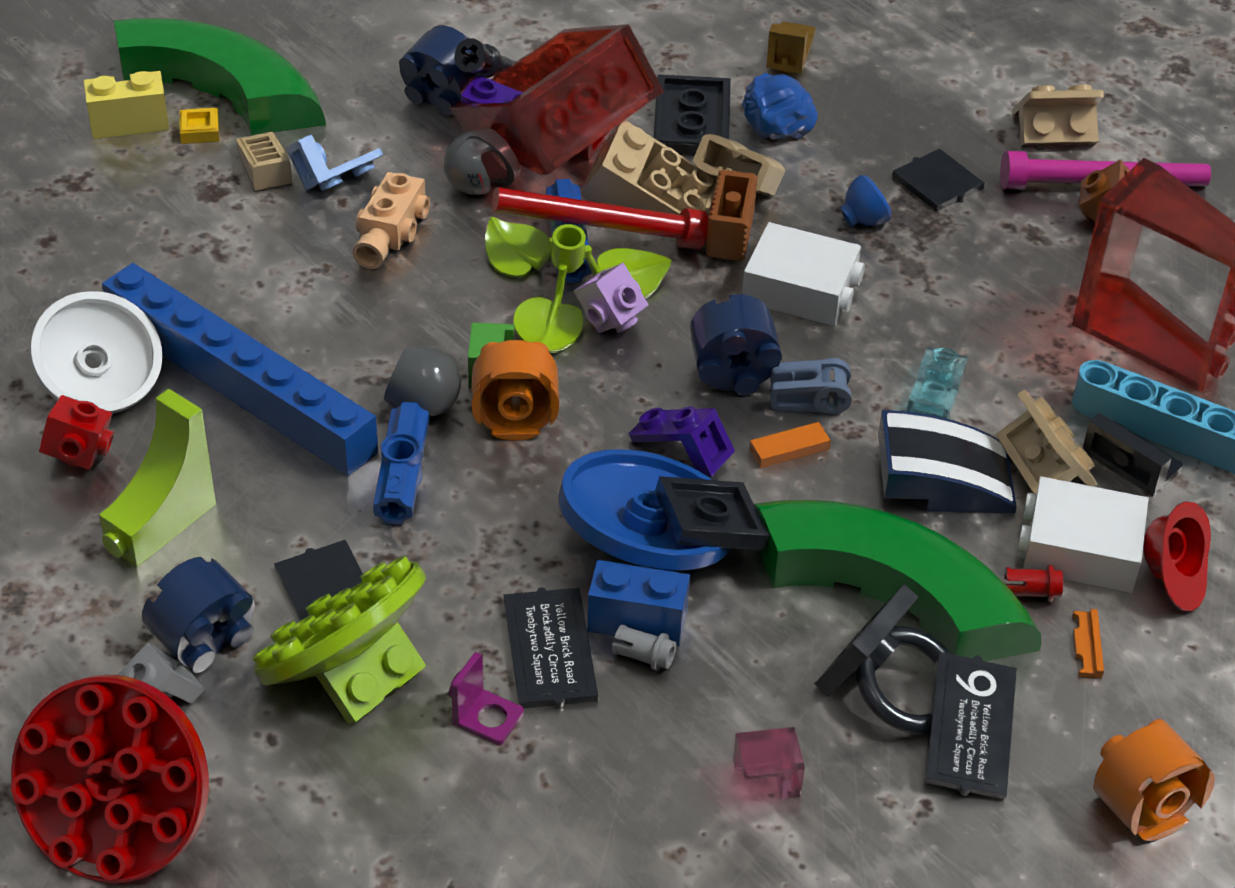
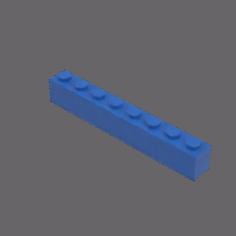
(252, 373)

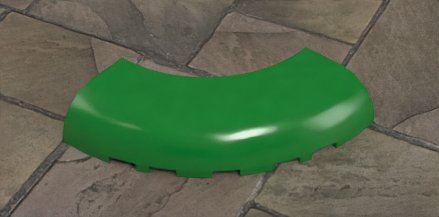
(223, 63)
(880, 552)

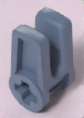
(807, 386)

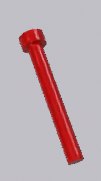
(687, 228)

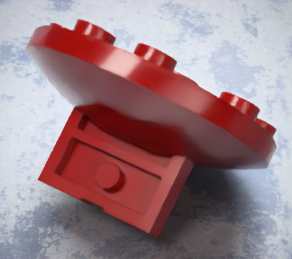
(110, 778)

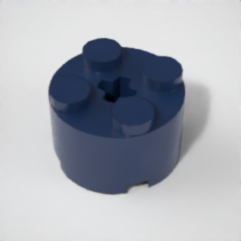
(432, 71)
(735, 344)
(199, 612)

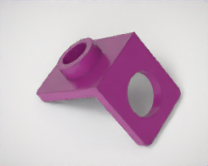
(471, 699)

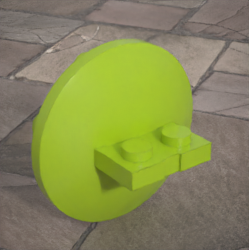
(351, 641)

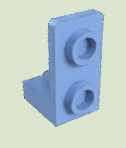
(311, 165)

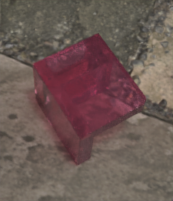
(771, 755)

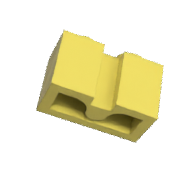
(126, 105)

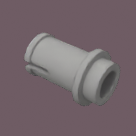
(645, 647)

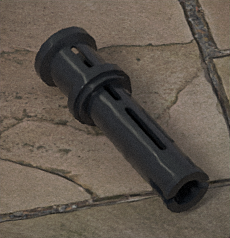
(483, 60)

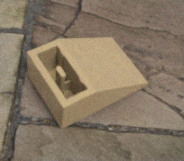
(646, 175)

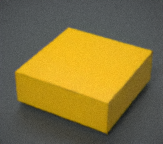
(199, 125)

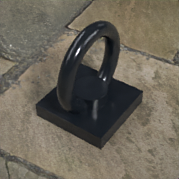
(871, 649)

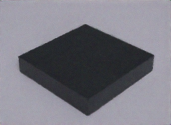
(711, 513)

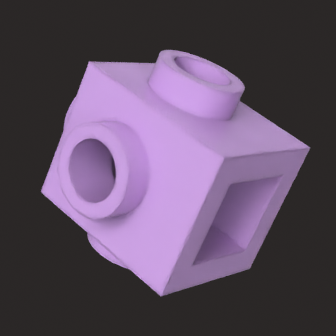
(611, 299)

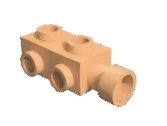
(389, 218)

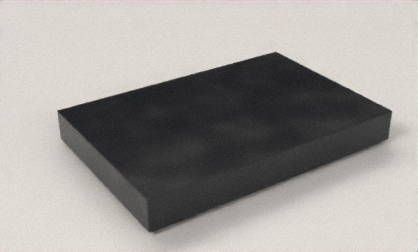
(691, 109)

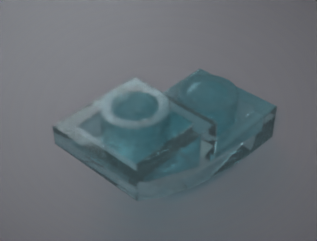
(937, 382)

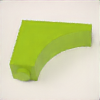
(168, 488)

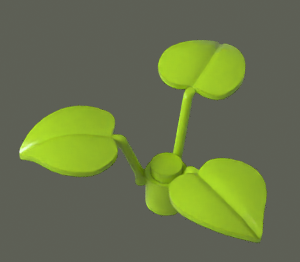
(520, 247)

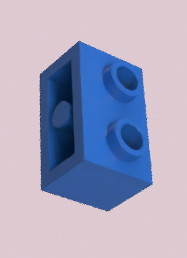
(637, 598)

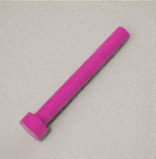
(1018, 170)

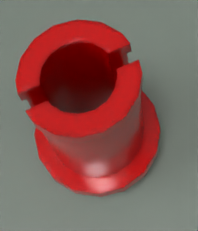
(1036, 582)

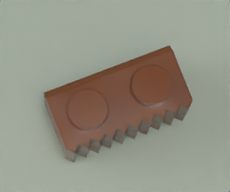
(731, 215)

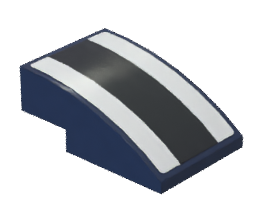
(944, 464)

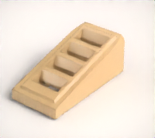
(265, 161)

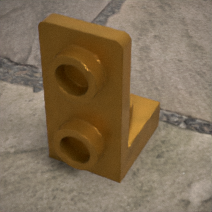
(789, 46)

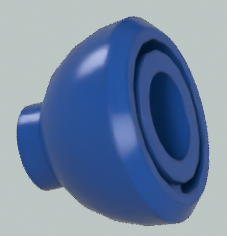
(865, 204)

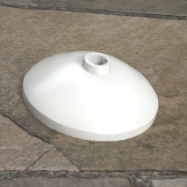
(99, 329)

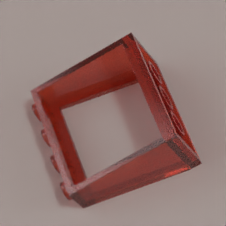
(571, 95)
(1125, 314)

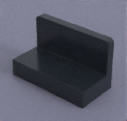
(1129, 455)

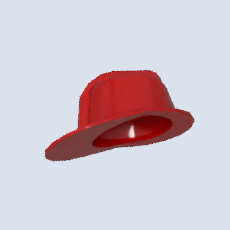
(1178, 553)

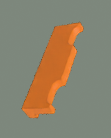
(1088, 643)

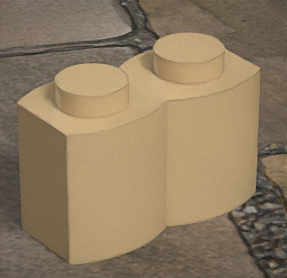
(719, 154)

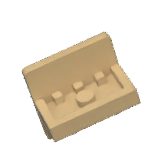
(1059, 116)
(1044, 445)

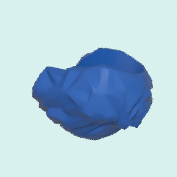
(778, 107)

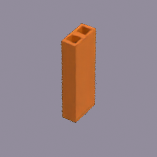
(789, 444)

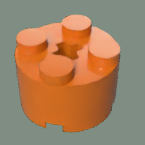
(515, 389)
(1152, 780)

